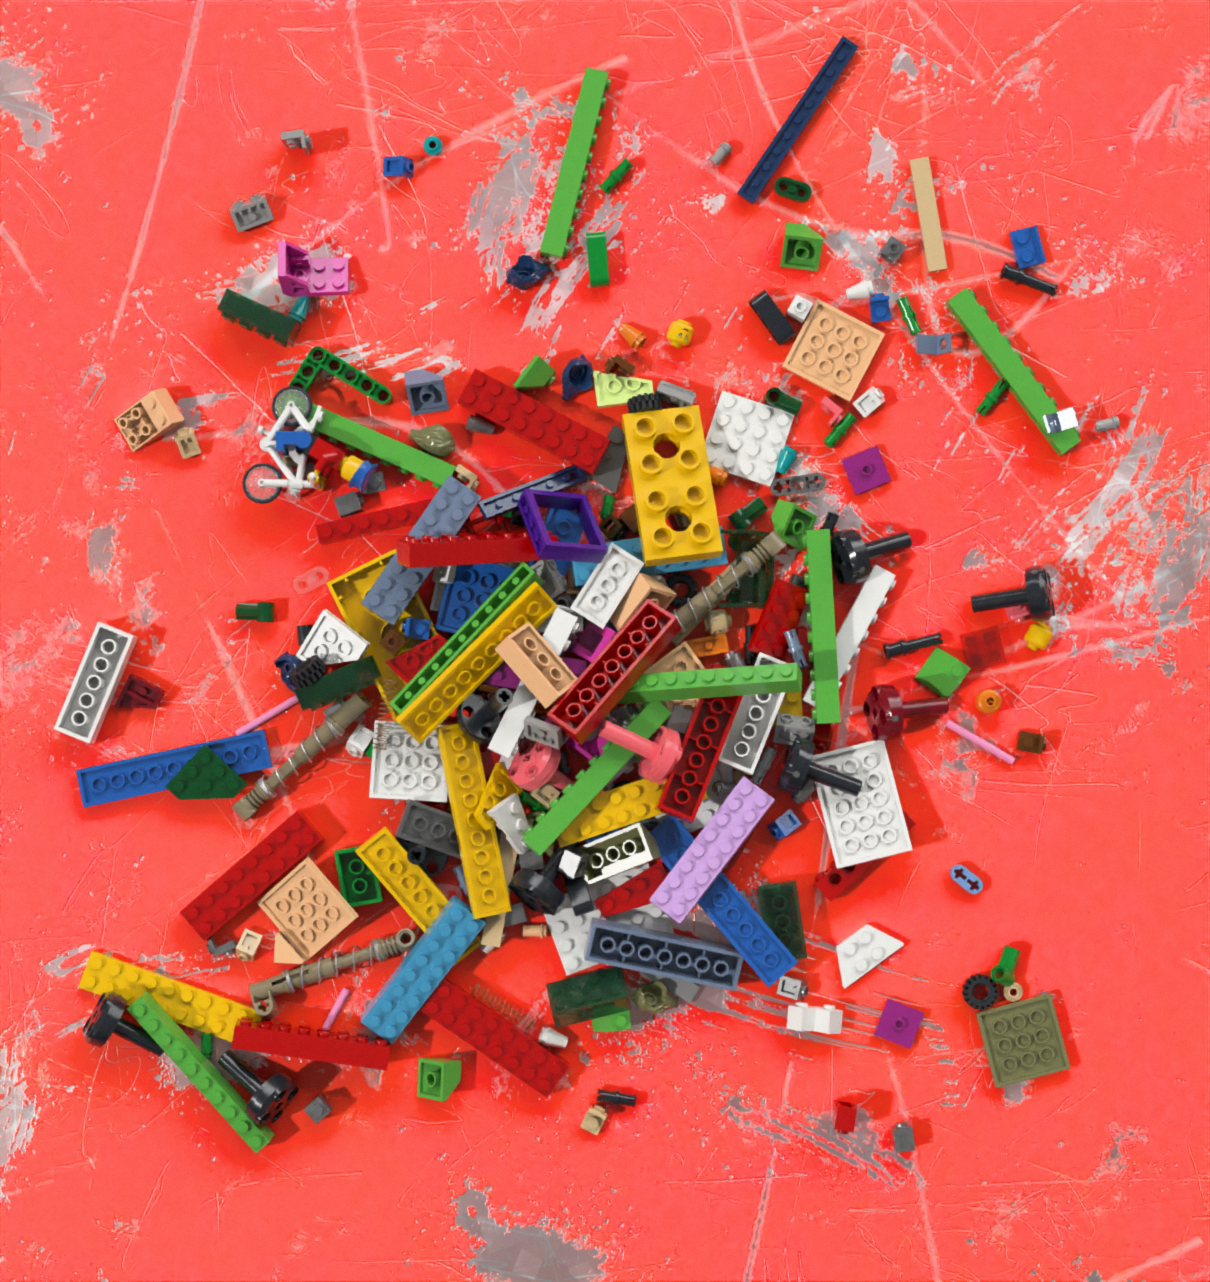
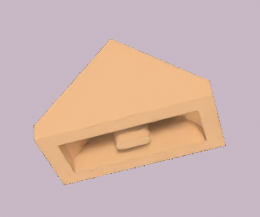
(285, 951)

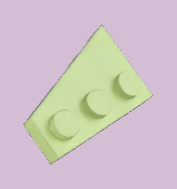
(616, 390)

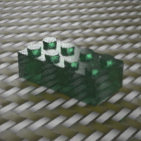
(259, 317)
(338, 684)
(782, 914)
(588, 996)

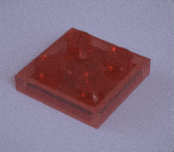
(983, 648)

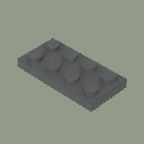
(428, 828)

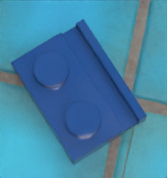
(1027, 247)

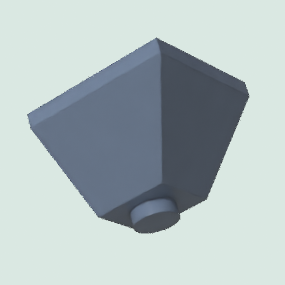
(425, 392)

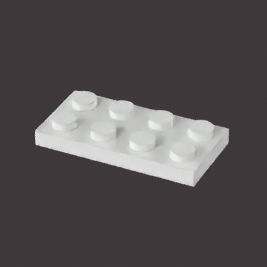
(607, 585)

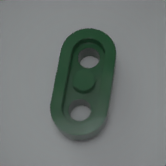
(793, 187)

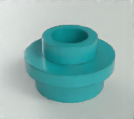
(432, 151)

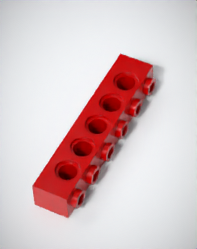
(832, 890)

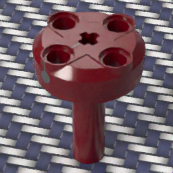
(887, 712)

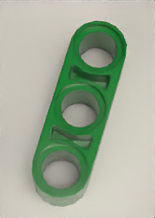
(597, 259)

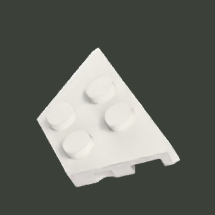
(863, 952)

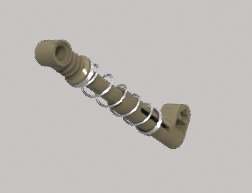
(708, 597)
(304, 753)
(290, 980)

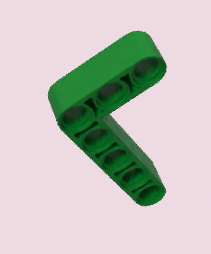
(341, 373)

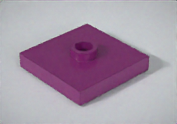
(866, 470)
(898, 1023)

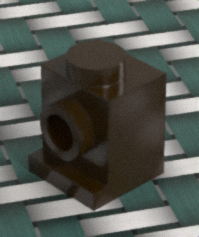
(617, 531)

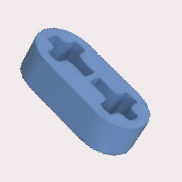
(962, 882)

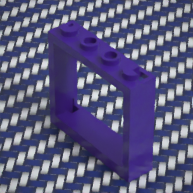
(547, 549)

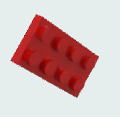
(778, 616)

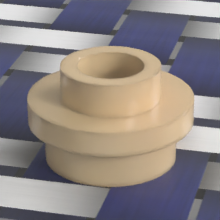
(1006, 991)

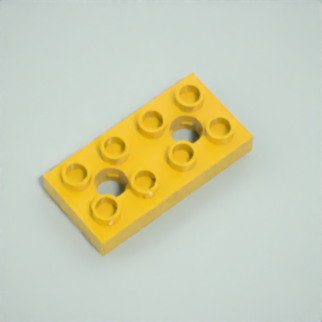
(671, 486)
(348, 594)

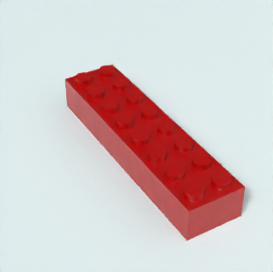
(534, 422)
(467, 549)
(614, 671)
(701, 751)
(252, 875)
(495, 1036)
(310, 1043)

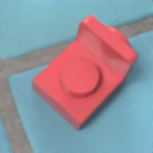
(830, 407)
(1016, 613)

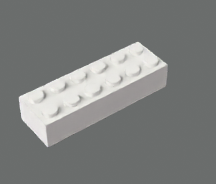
(95, 682)
(751, 726)

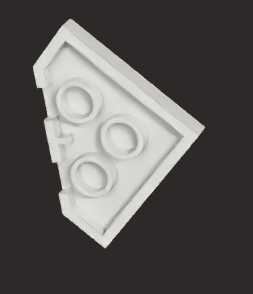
(332, 641)

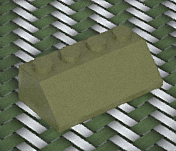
(619, 853)

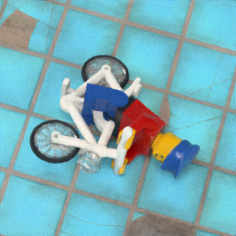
(264, 482)

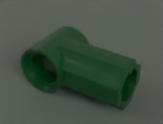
(785, 401)
(744, 516)
(261, 611)

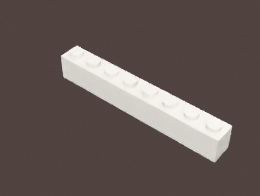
(858, 619)
(524, 702)

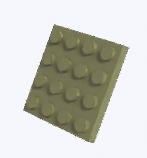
(1022, 1040)

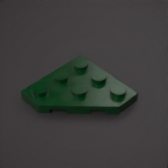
(206, 778)

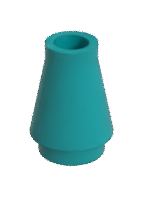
(300, 309)
(786, 459)

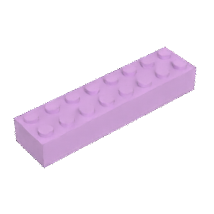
(712, 850)

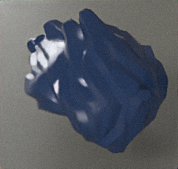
(526, 272)
(576, 377)
(286, 663)

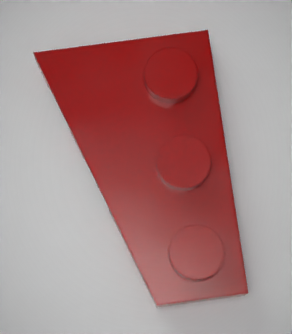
(412, 661)

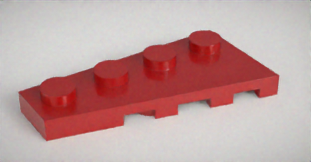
(633, 892)

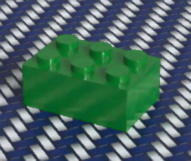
(356, 880)

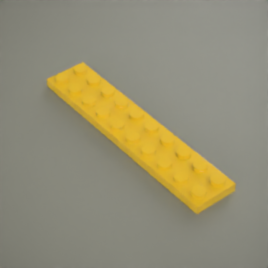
(473, 664)
(477, 846)
(181, 1001)

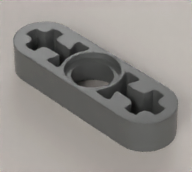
(782, 481)

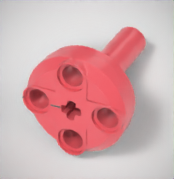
(657, 754)
(537, 765)

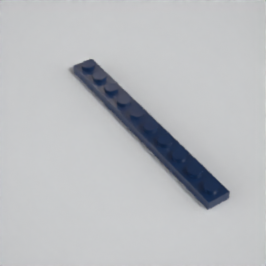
(797, 120)

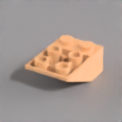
(149, 419)

